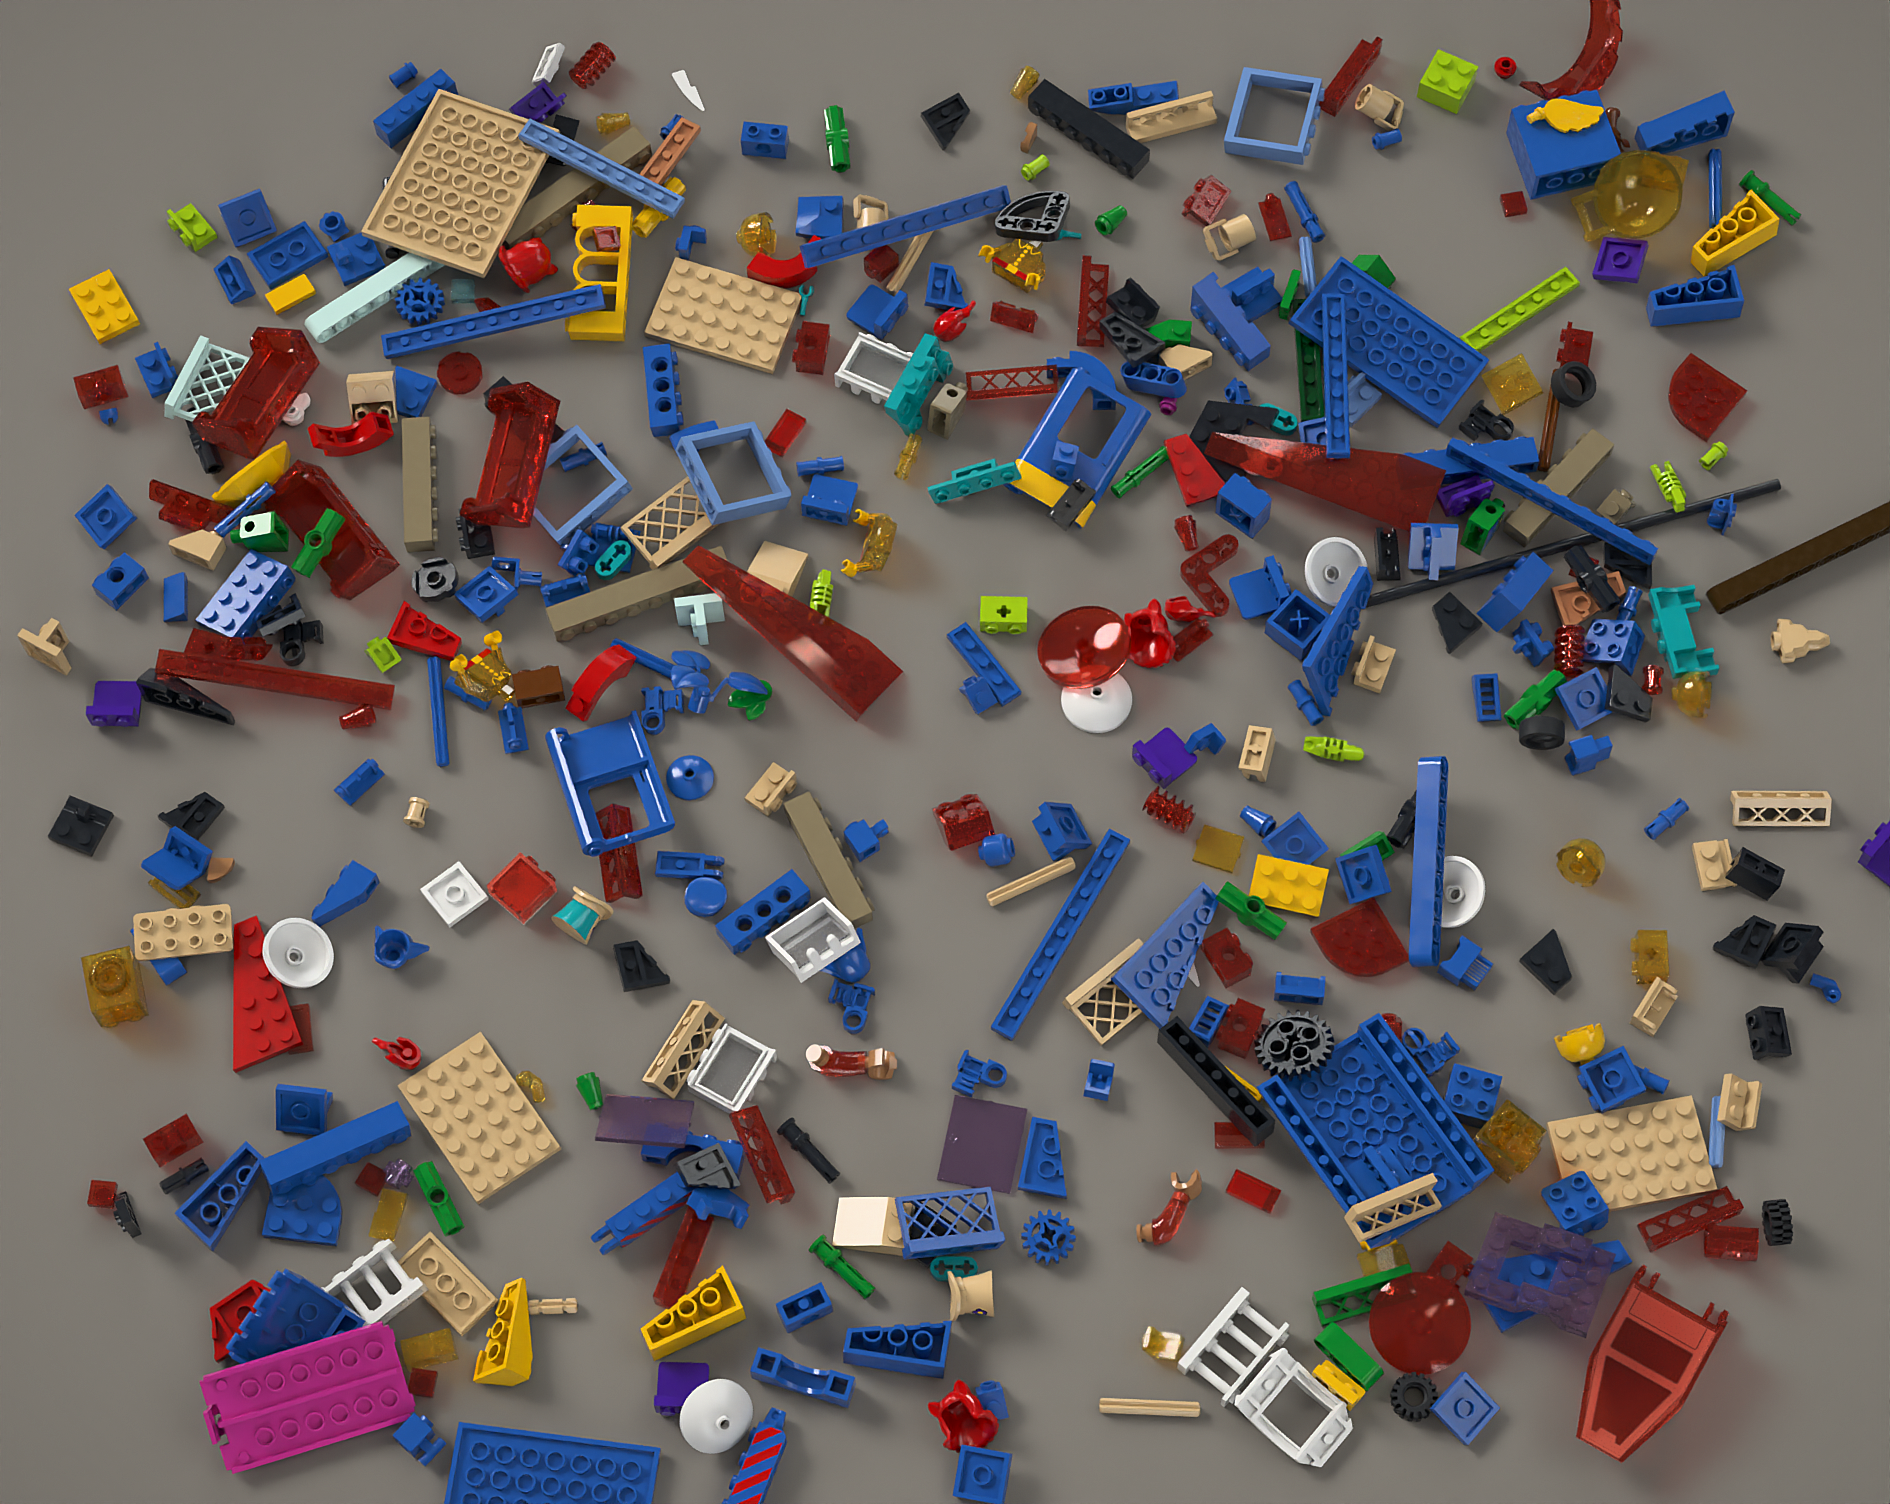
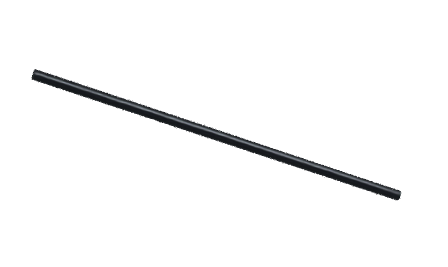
(1566, 544)

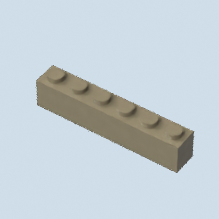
(1563, 479)
(419, 484)
(827, 859)

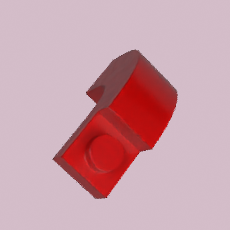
(780, 272)
(352, 439)
(597, 677)

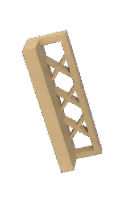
(1171, 119)
(1778, 800)
(675, 1047)
(1390, 1199)

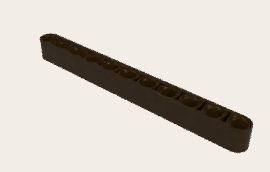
(1800, 559)

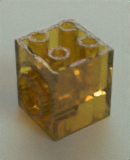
(115, 987)
(1510, 1141)

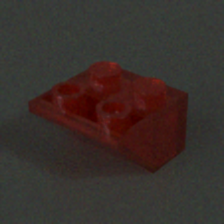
(963, 821)

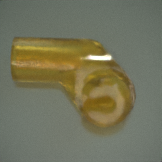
(530, 1080)

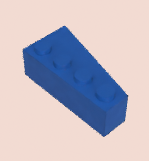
(1687, 126)
(1697, 300)
(1228, 323)
(221, 1196)
(900, 1348)

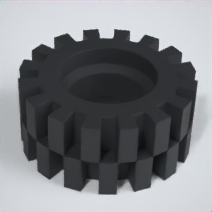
(1777, 1222)
(1413, 1381)

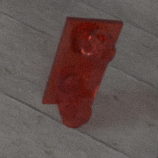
(1274, 218)
(1010, 316)
(1191, 638)
(252, 649)

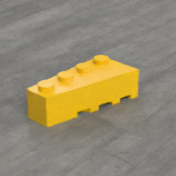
(1736, 234)
(694, 1316)

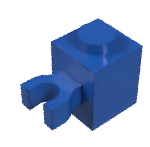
(863, 839)

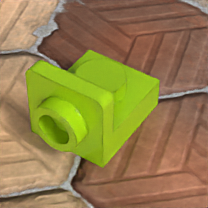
(382, 653)

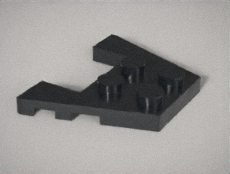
(1228, 419)

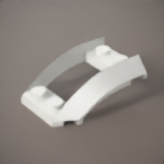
(1267, 1386)

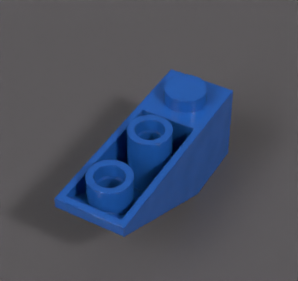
(350, 891)

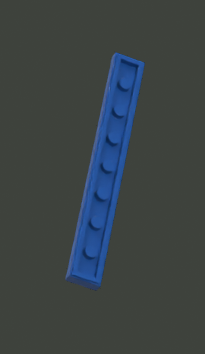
(1335, 376)

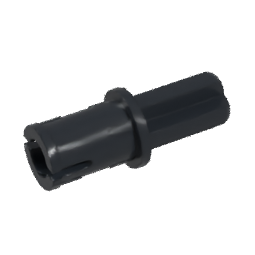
(183, 1176)

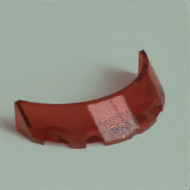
(1595, 60)

